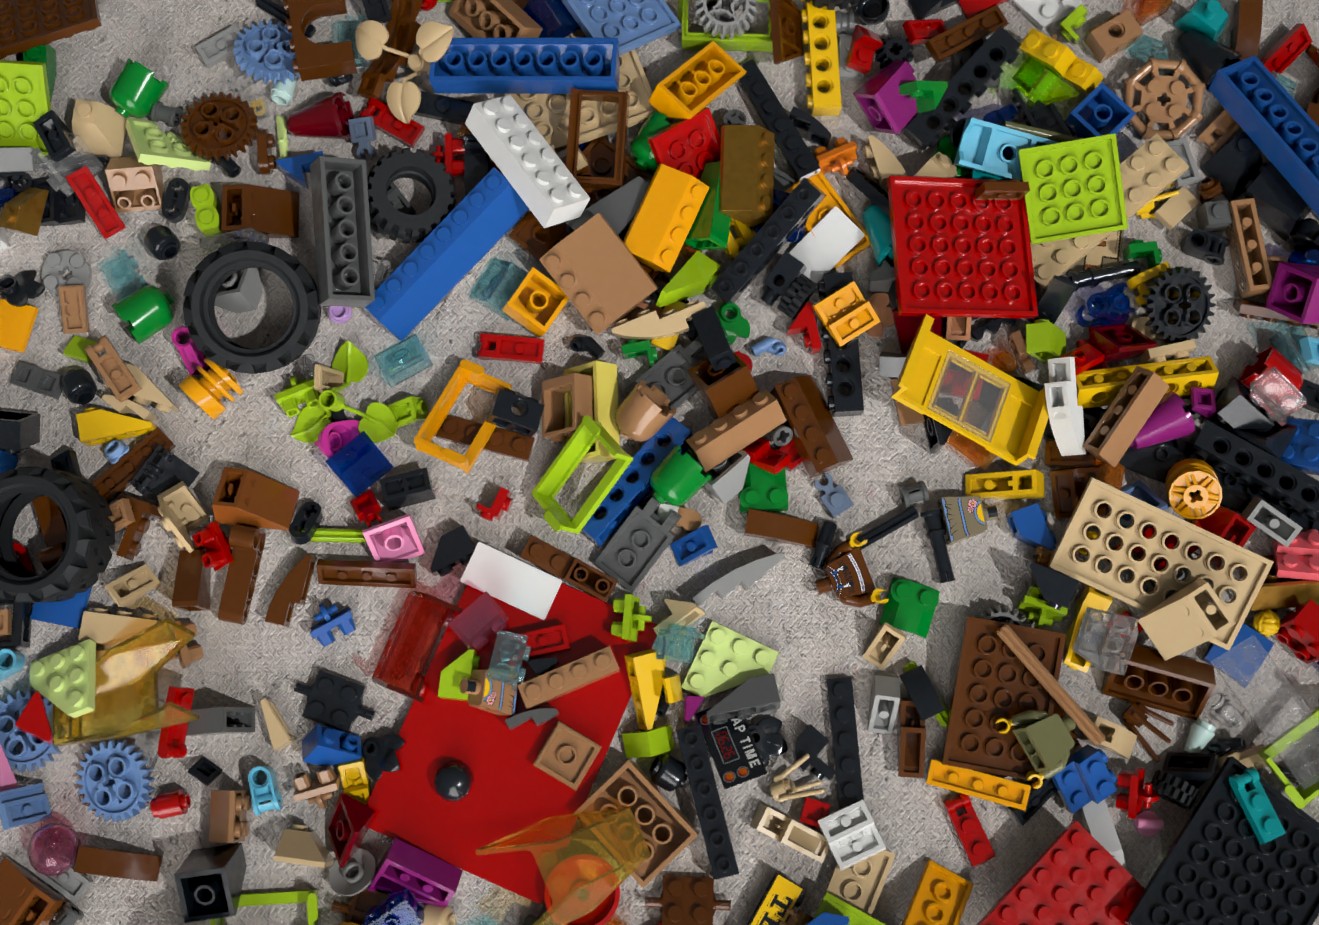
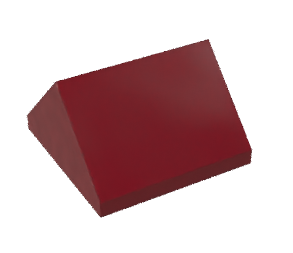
(908, 325)
(1119, 341)
(348, 827)

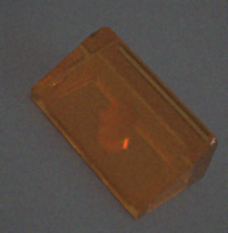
(971, 450)

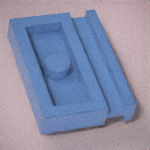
(24, 806)

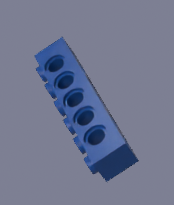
(633, 493)

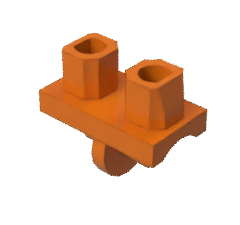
(837, 159)

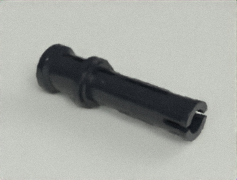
(1092, 276)
(936, 533)

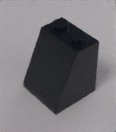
(1276, 200)
(211, 882)

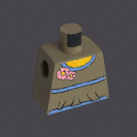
(964, 517)

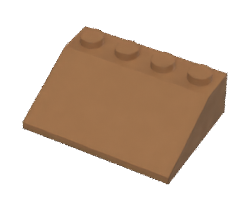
(598, 274)
(659, 820)

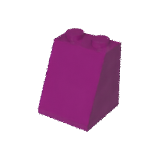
(882, 101)
(1296, 292)

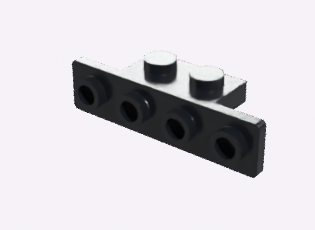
(1041, 115)

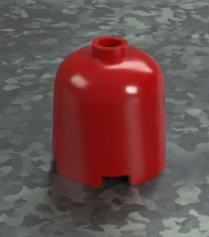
(1268, 359)

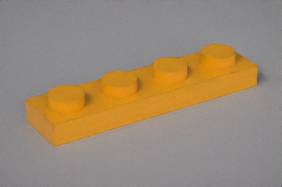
(979, 785)

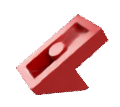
(862, 49)
(807, 324)

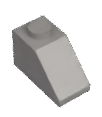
(1271, 521)
(883, 704)

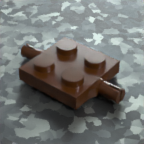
(687, 901)
(360, 905)

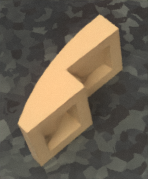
(1176, 208)
(128, 406)

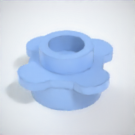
(115, 450)

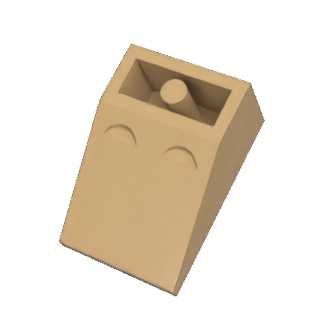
(1186, 619)

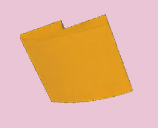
(846, 313)
(16, 326)

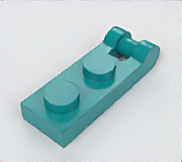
(1256, 806)

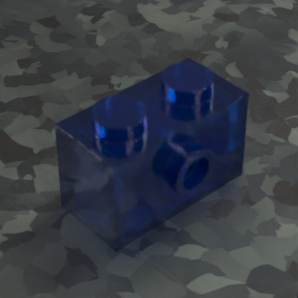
(398, 910)

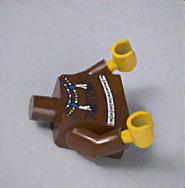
(849, 576)

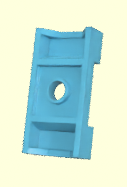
(983, 147)

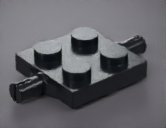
(334, 701)

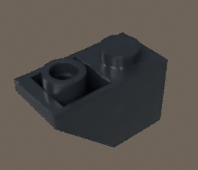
(452, 550)

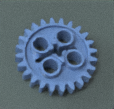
(265, 52)
(9, 740)
(115, 780)

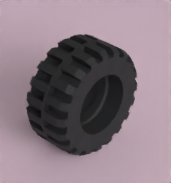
(416, 167)

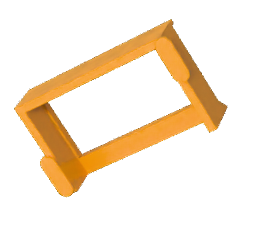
(466, 373)

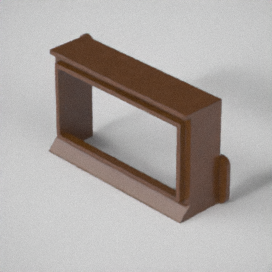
(623, 99)

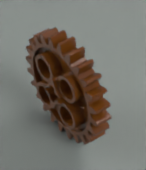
(216, 119)

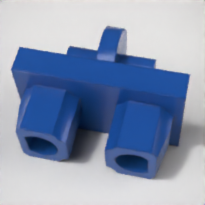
(323, 631)

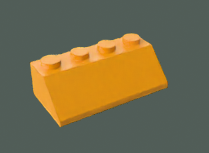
(696, 83)
(665, 217)

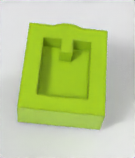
(1075, 19)
(409, 410)

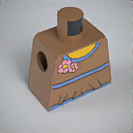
(489, 694)

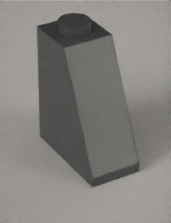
(222, 721)

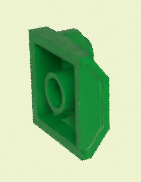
(763, 491)
(909, 606)

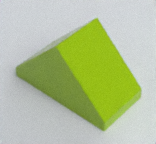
(648, 743)

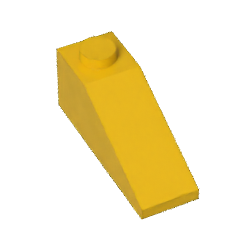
(102, 427)
(1006, 485)
(646, 684)

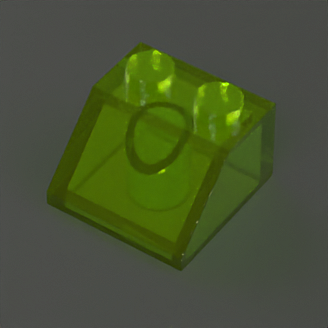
(1041, 83)

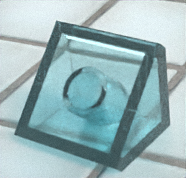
(497, 286)
(1288, 344)
(403, 360)

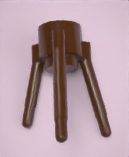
(1136, 716)

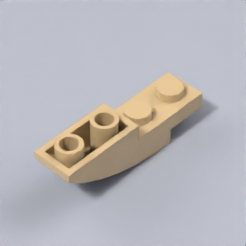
(882, 161)
(650, 327)

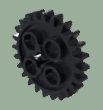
(1178, 305)

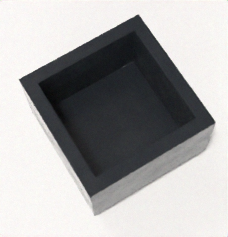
(18, 430)

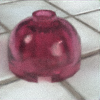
(53, 849)

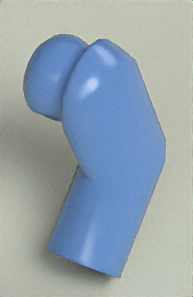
(769, 345)

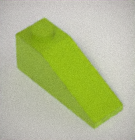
(691, 280)

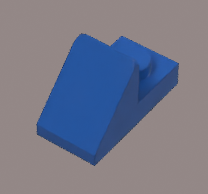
(297, 166)
(694, 546)

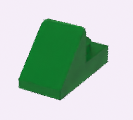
(925, 92)

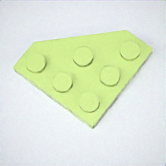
(157, 147)
(726, 662)
(68, 678)

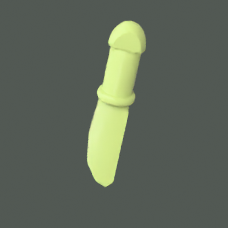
(282, 137)

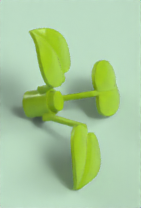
(378, 420)

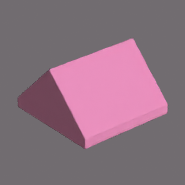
(394, 540)

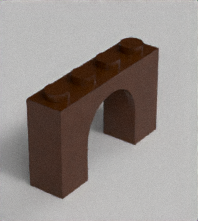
(315, 59)

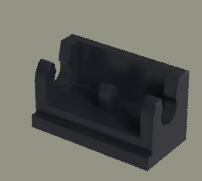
(407, 489)

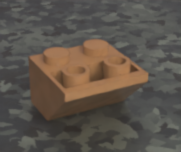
(134, 185)
(229, 816)

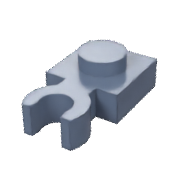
(363, 132)
(835, 499)

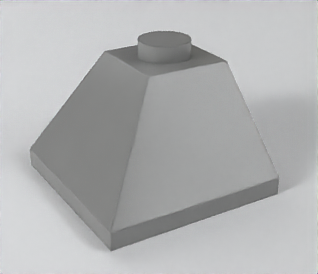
(240, 291)
(728, 476)

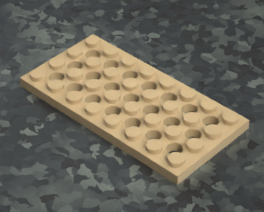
(1165, 524)

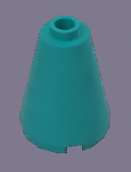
(879, 234)

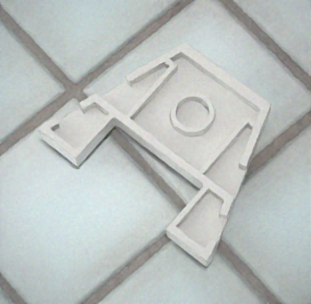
(1046, 12)

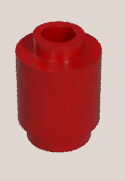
(170, 804)

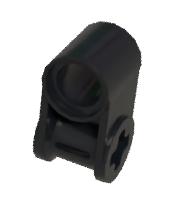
(1209, 248)

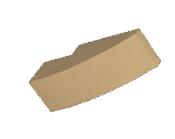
(790, 833)

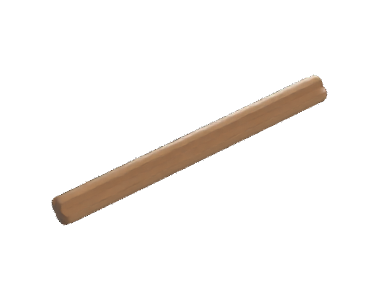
(1051, 684)

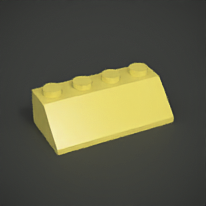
(603, 405)

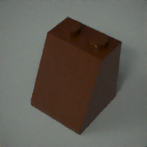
(723, 388)

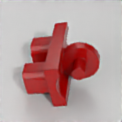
(452, 147)
(216, 544)
(1137, 794)

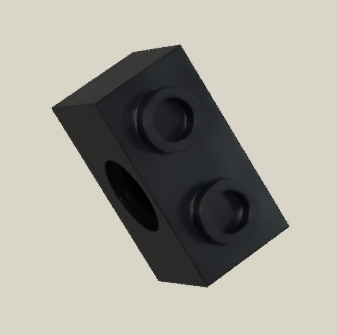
(502, 415)

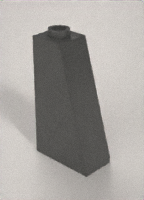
(617, 208)

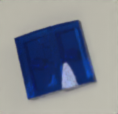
(359, 464)

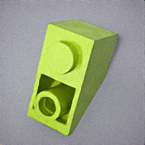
(453, 674)

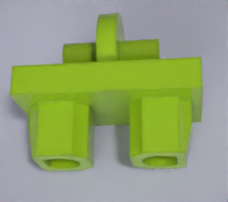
(296, 394)
(1038, 610)
(633, 617)

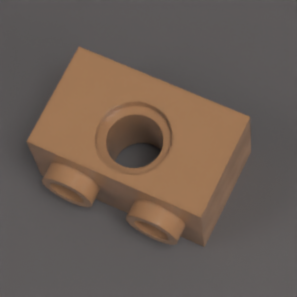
(1104, 45)

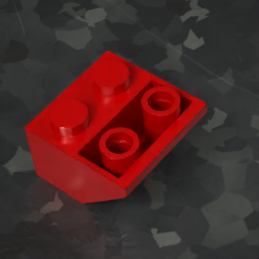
(1229, 526)
(1301, 631)

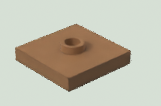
(567, 755)

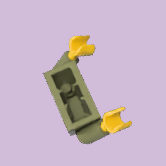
(1044, 741)

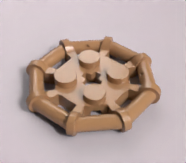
(1173, 90)

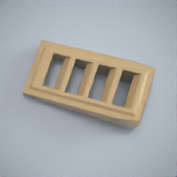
(327, 378)
(277, 728)

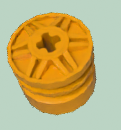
(211, 388)
(1189, 477)

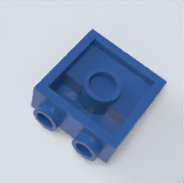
(1085, 779)

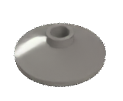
(342, 878)

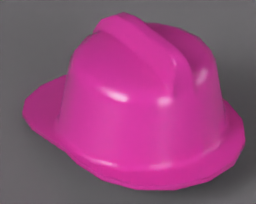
(336, 436)

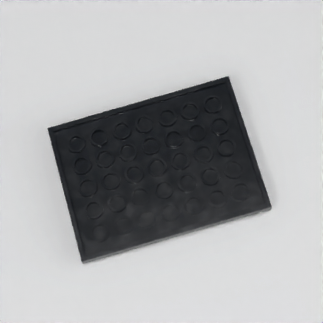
(1225, 875)

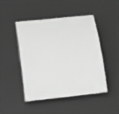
(851, 835)

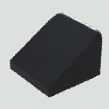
(542, 666)

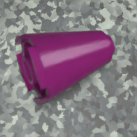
(1165, 423)

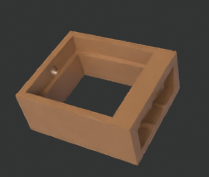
(553, 400)

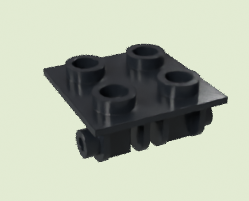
(161, 473)

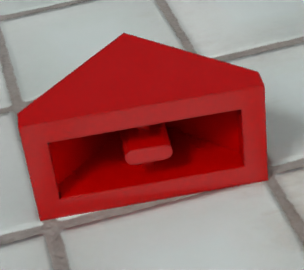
(35, 719)

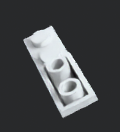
(1062, 407)

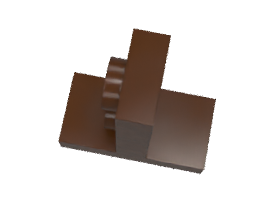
(130, 544)

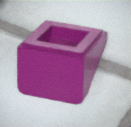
(1203, 401)
(691, 706)

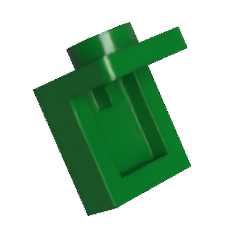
(1140, 249)
(635, 348)

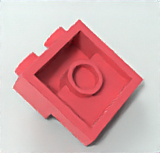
(1300, 557)

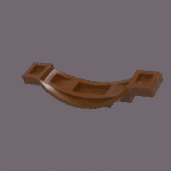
(401, 37)

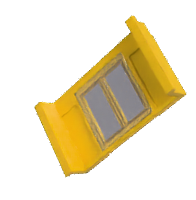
(971, 397)

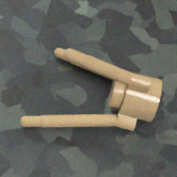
(785, 788)

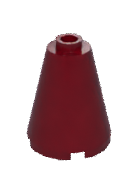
(323, 119)

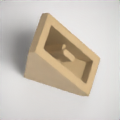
(884, 645)

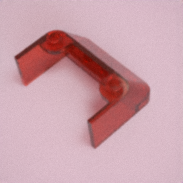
(412, 644)

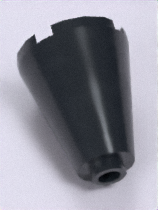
(1205, 55)

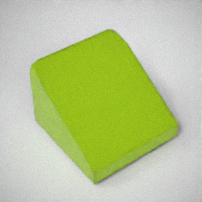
(76, 351)

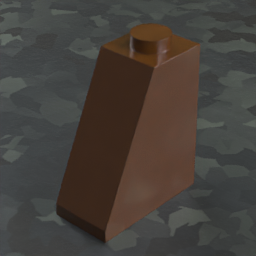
(192, 582)

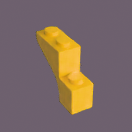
(1061, 61)
(1089, 598)

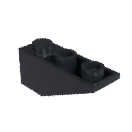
(1054, 298)

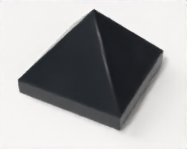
(205, 771)

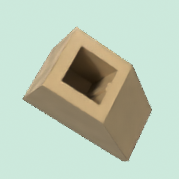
(1117, 740)

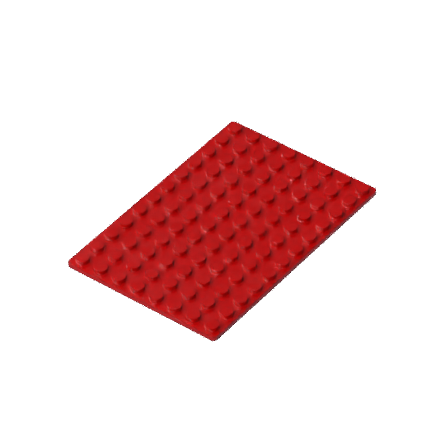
(506, 785)

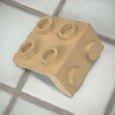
(1163, 350)
(181, 513)

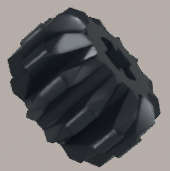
(894, 45)

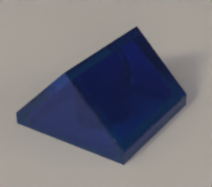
(552, 17)

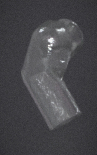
(308, 366)

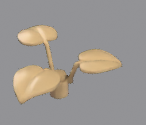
(433, 41)

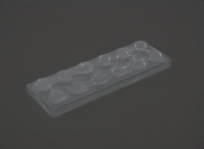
(1273, 707)

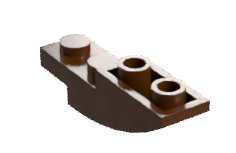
(568, 568)

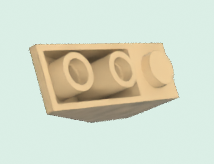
(149, 393)
(112, 629)

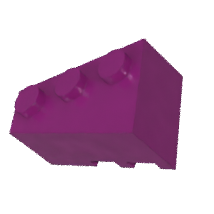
(422, 874)

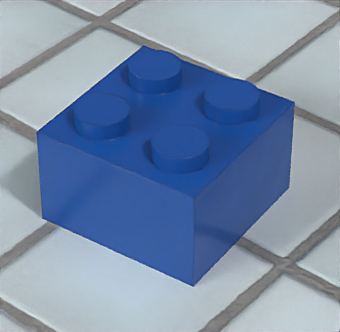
(1100, 114)
(1304, 447)

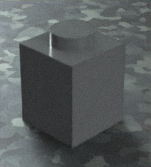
(1214, 216)

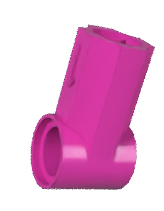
(189, 352)

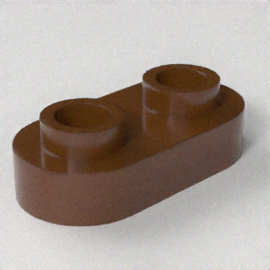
(266, 160)

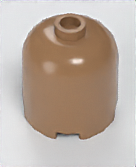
(643, 412)

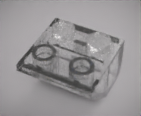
(1106, 640)

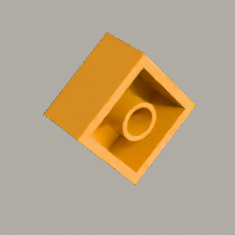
(536, 302)

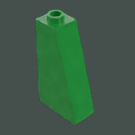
(710, 226)

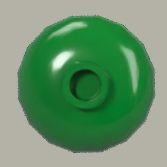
(136, 90)
(640, 146)
(146, 312)
(677, 478)

